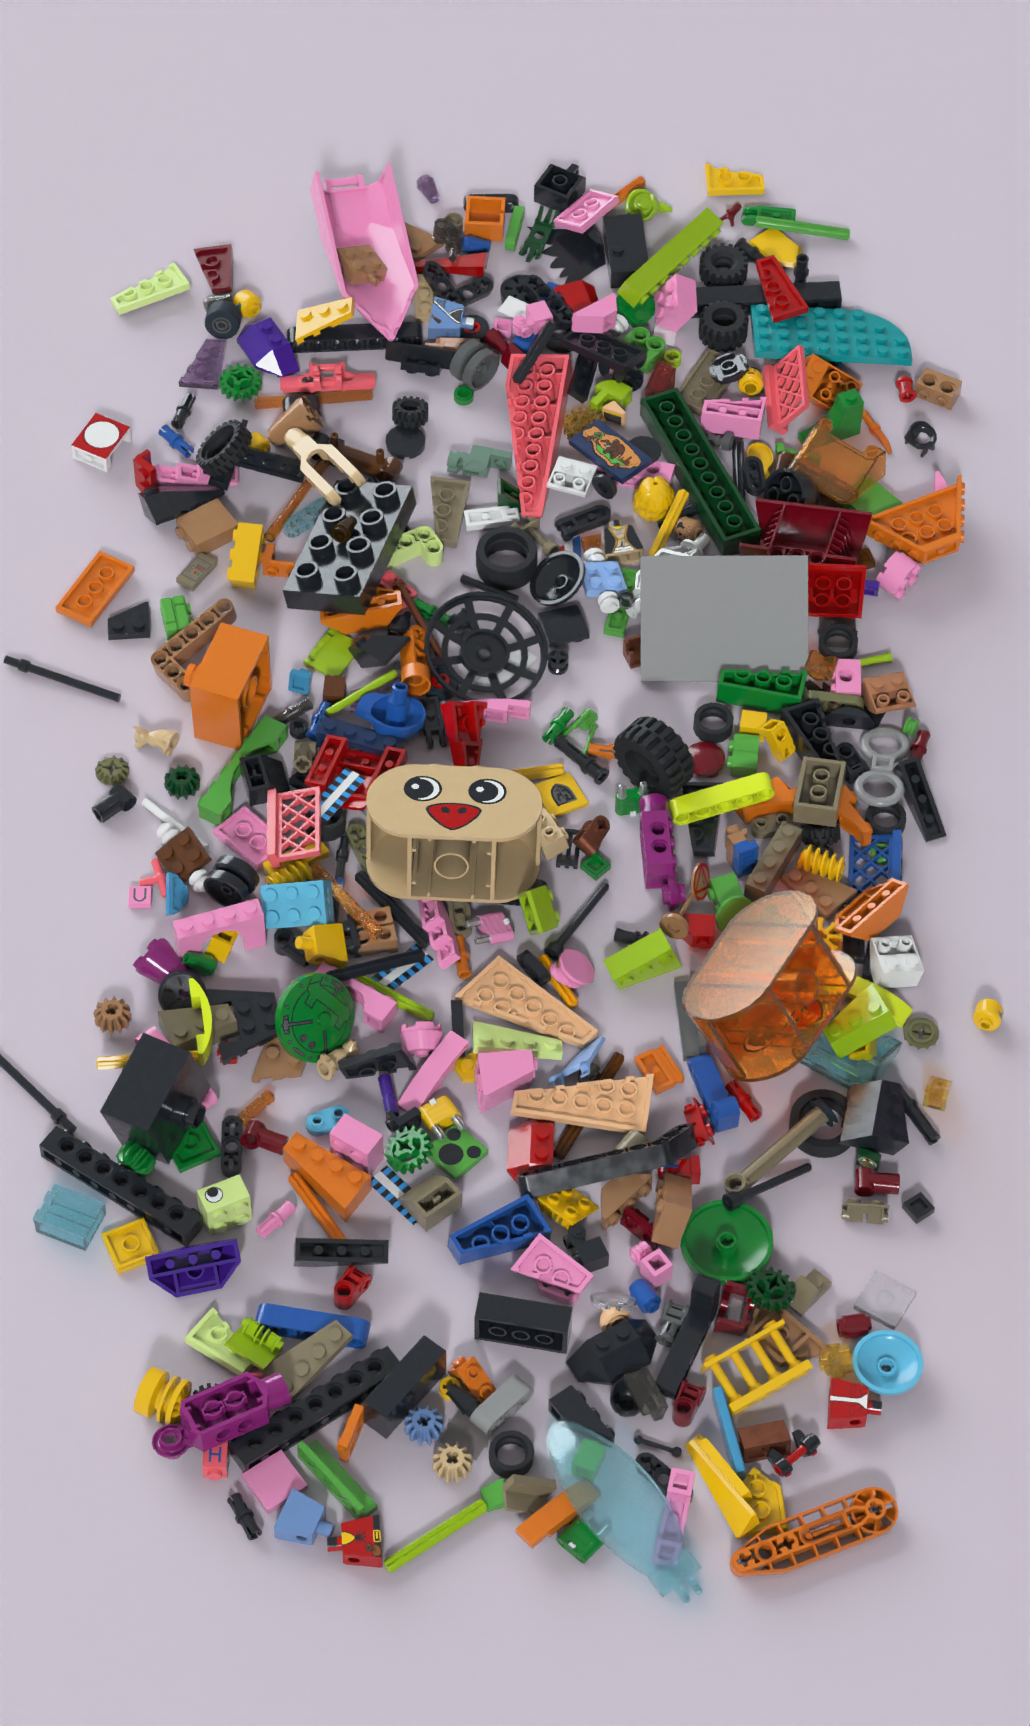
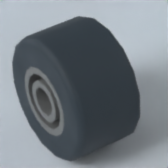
(223, 319)

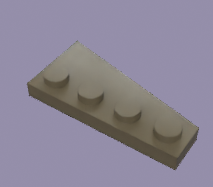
(449, 503)
(309, 1358)

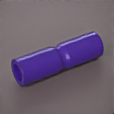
(387, 1093)

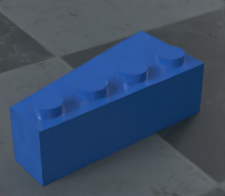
(499, 1232)

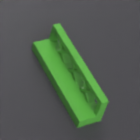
(336, 1479)

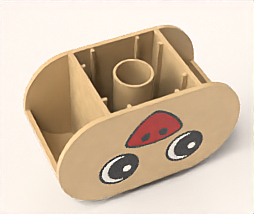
(453, 833)

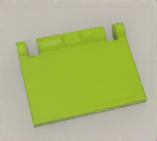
(331, 654)

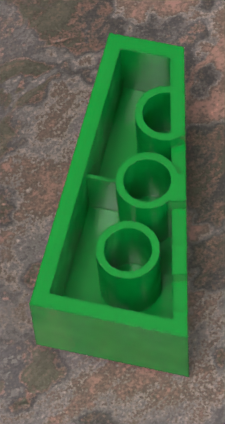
(761, 689)

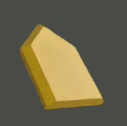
(777, 244)
(766, 1502)

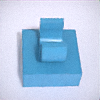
(300, 681)

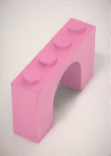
(243, 917)

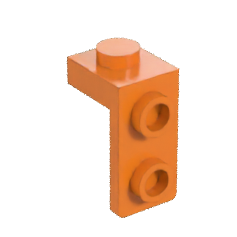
(273, 567)
(472, 1376)

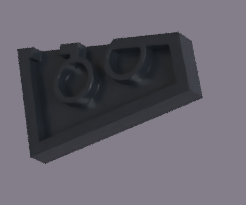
(382, 1059)

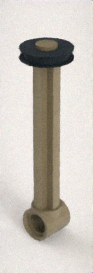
(782, 1147)

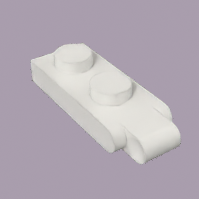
(490, 517)

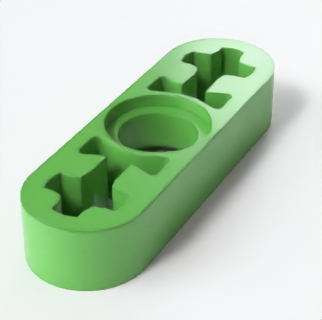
(514, 228)

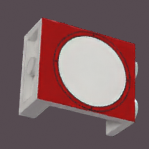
(99, 441)

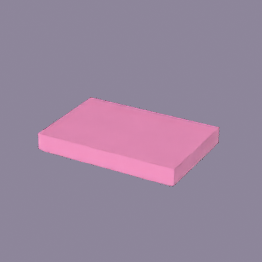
(586, 211)
(245, 836)

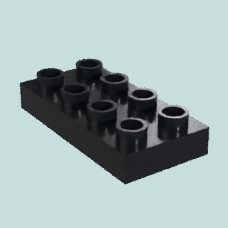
(347, 574)

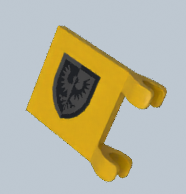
(561, 795)

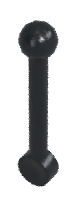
(676, 1451)

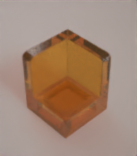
(820, 667)

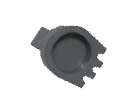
(725, 442)

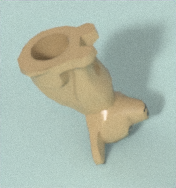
(161, 739)
(328, 1064)

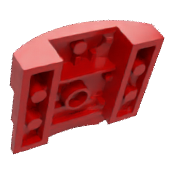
(336, 756)

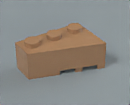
(671, 1210)

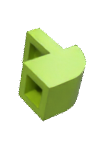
(610, 391)

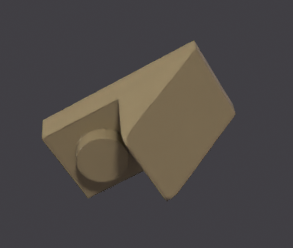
(809, 1291)

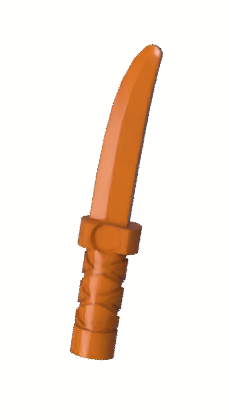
(875, 429)

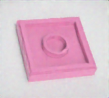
(273, 1481)

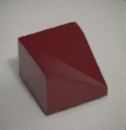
(510, 349)

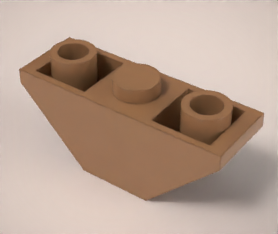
(621, 1193)

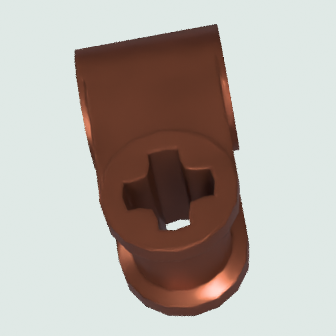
(591, 835)

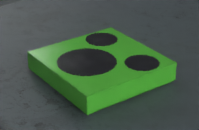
(457, 1152)

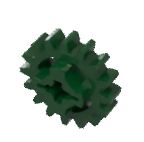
(781, 1292)

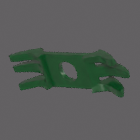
(539, 227)

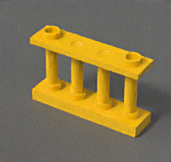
(756, 1390)

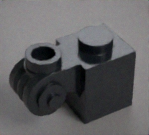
(590, 1253)

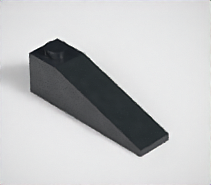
(920, 799)
(339, 1252)

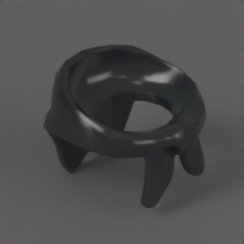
(914, 431)

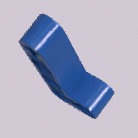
(722, 1109)

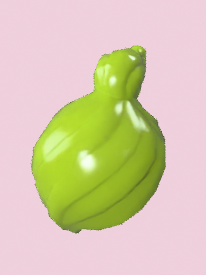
(643, 202)

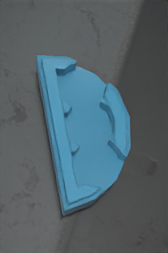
(176, 894)

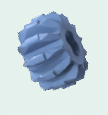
(414, 1427)

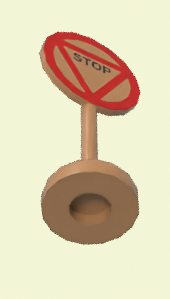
(675, 924)

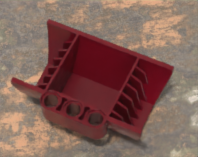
(820, 532)

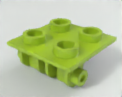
(253, 1345)

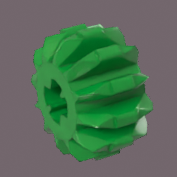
(136, 1158)

